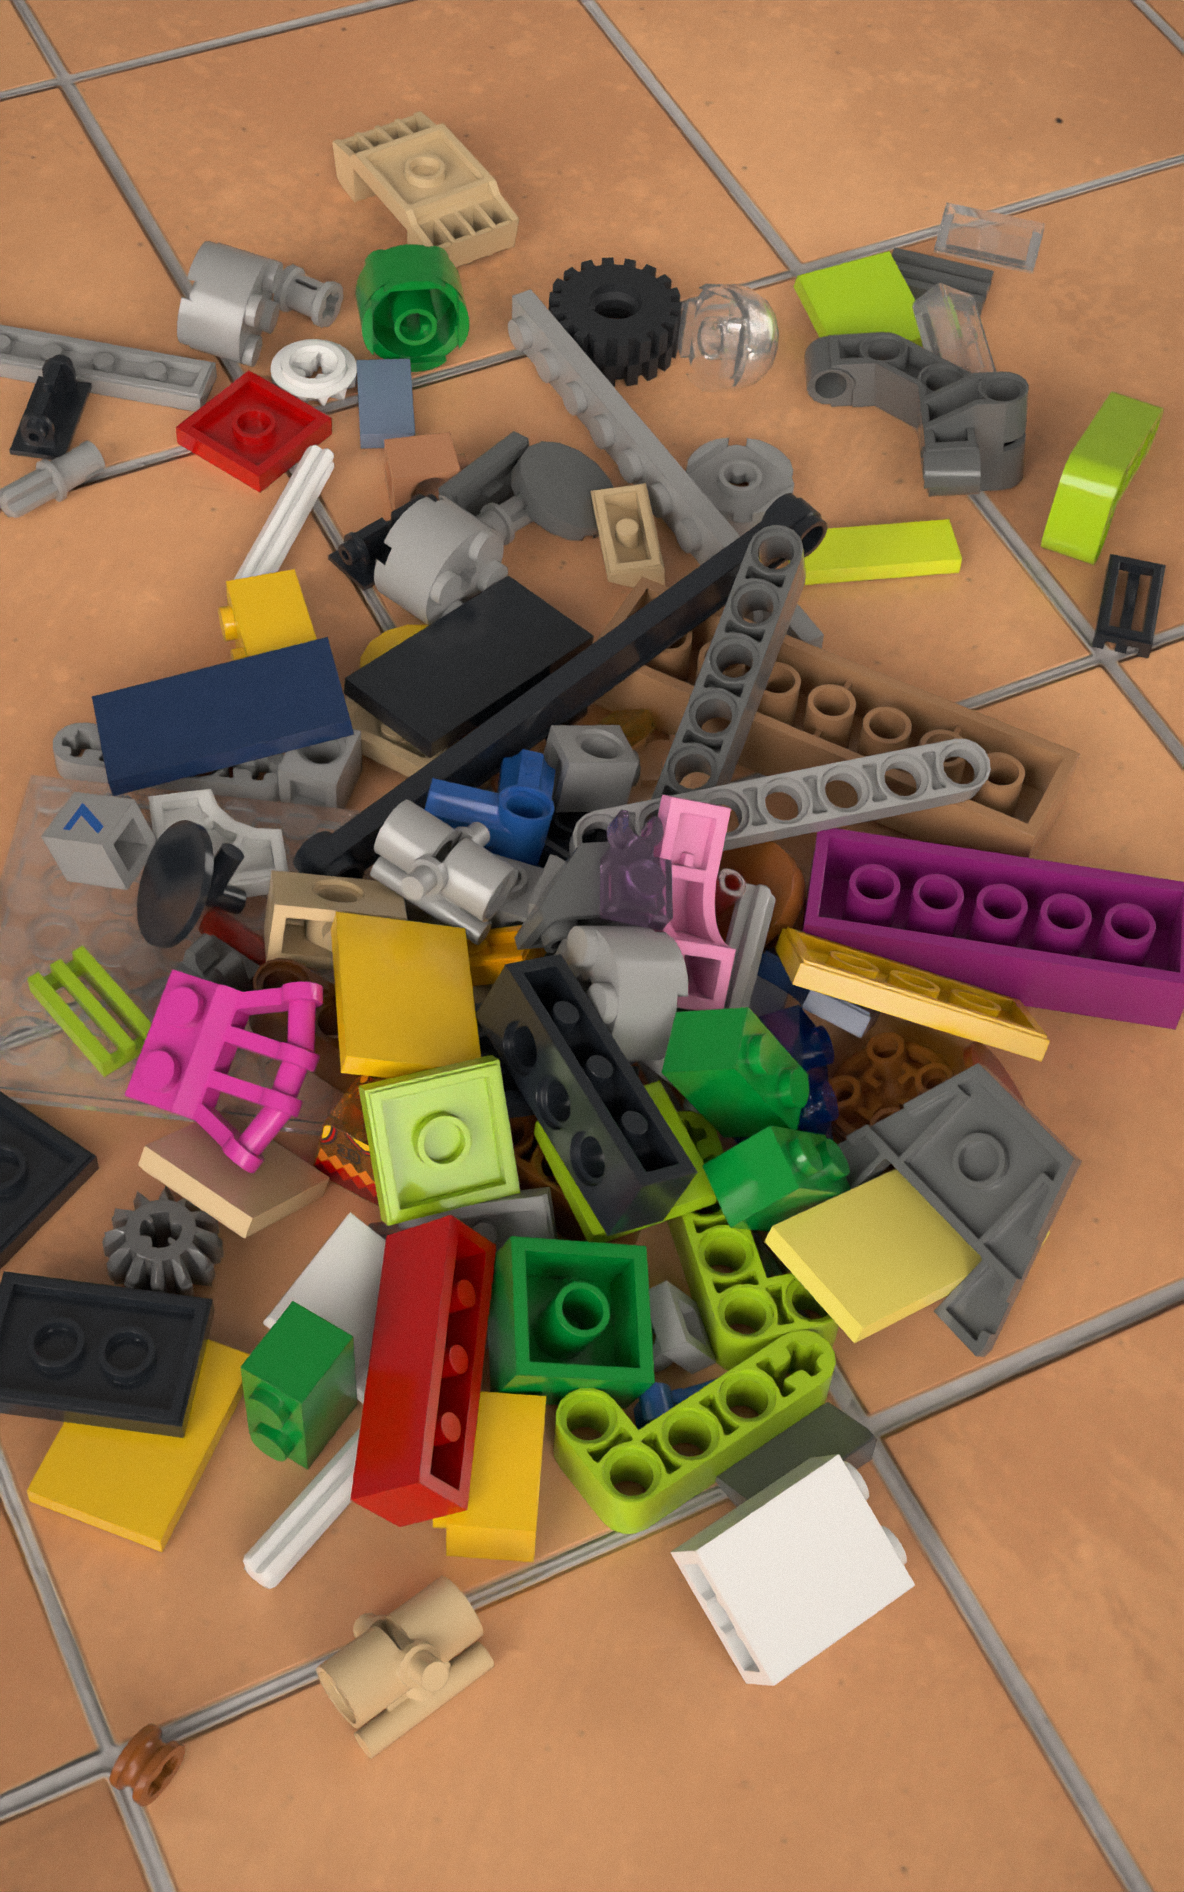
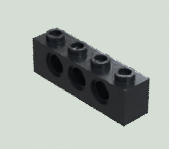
(585, 1094)

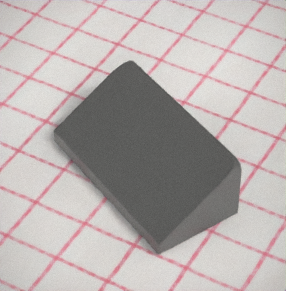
(816, 1435)

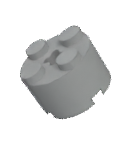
(229, 302)
(439, 559)
(631, 982)

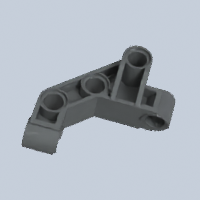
(965, 421)

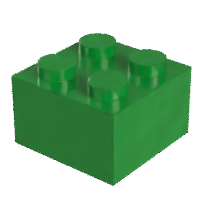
(570, 1319)

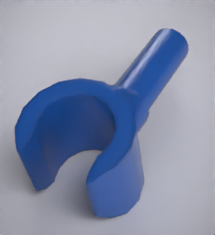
(660, 1399)

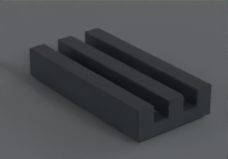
(1123, 635)

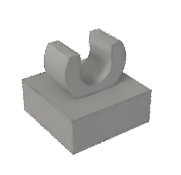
(678, 1330)

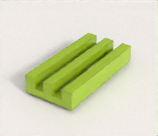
(67, 976)

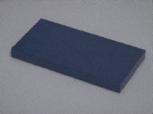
(221, 716)

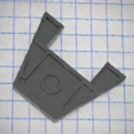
(987, 1173)

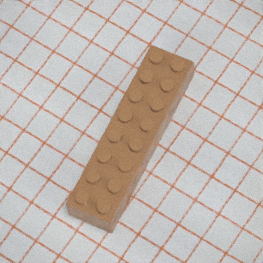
(836, 711)

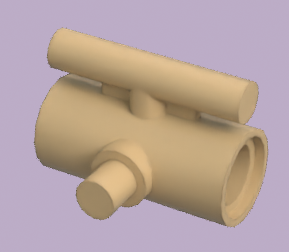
(405, 1664)

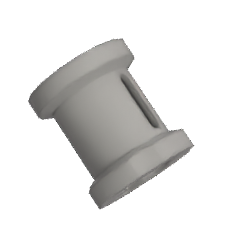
(309, 296)

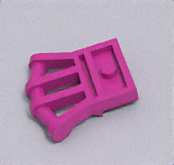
(193, 1048)

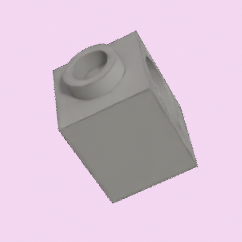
(591, 767)
(321, 772)

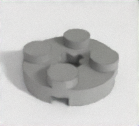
(757, 463)

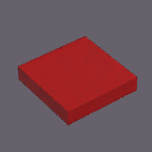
(253, 430)

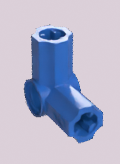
(514, 816)

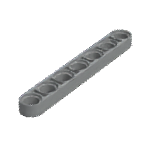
(808, 791)

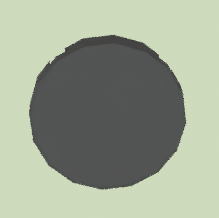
(558, 488)

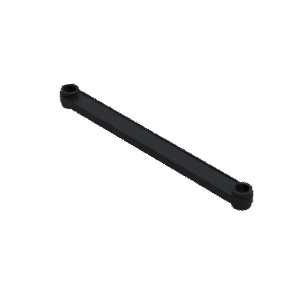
(562, 693)

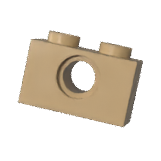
(303, 911)

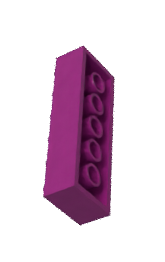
(1006, 923)

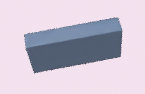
(384, 401)

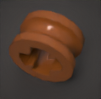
(147, 1764)

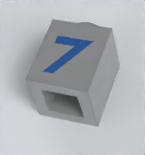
(100, 840)

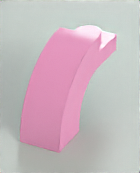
(694, 844)

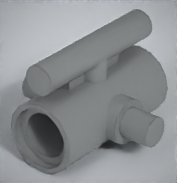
(443, 869)

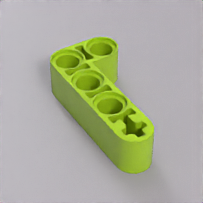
(1099, 476)
(747, 1293)
(701, 1420)

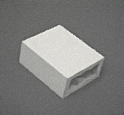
(794, 1568)

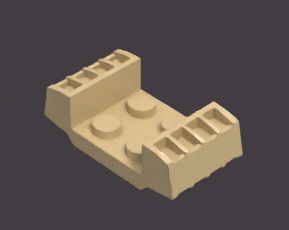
(428, 186)

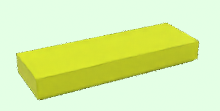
(884, 552)

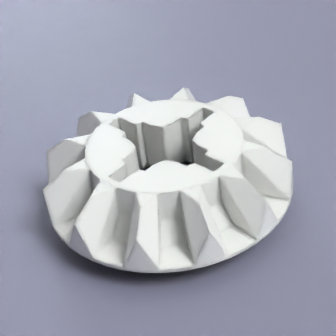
(303, 358)

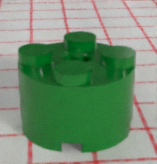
(412, 305)

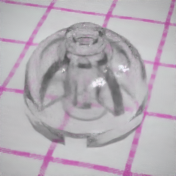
(728, 337)

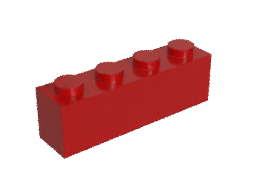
(425, 1373)

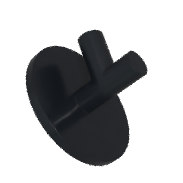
(182, 880)

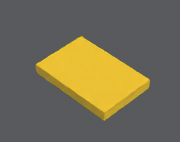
(401, 995)
(137, 1479)

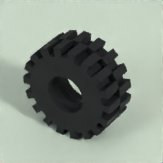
(647, 311)

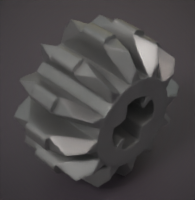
(163, 1245)

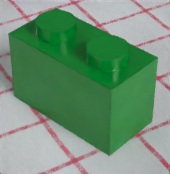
(734, 1071)
(776, 1176)
(299, 1386)

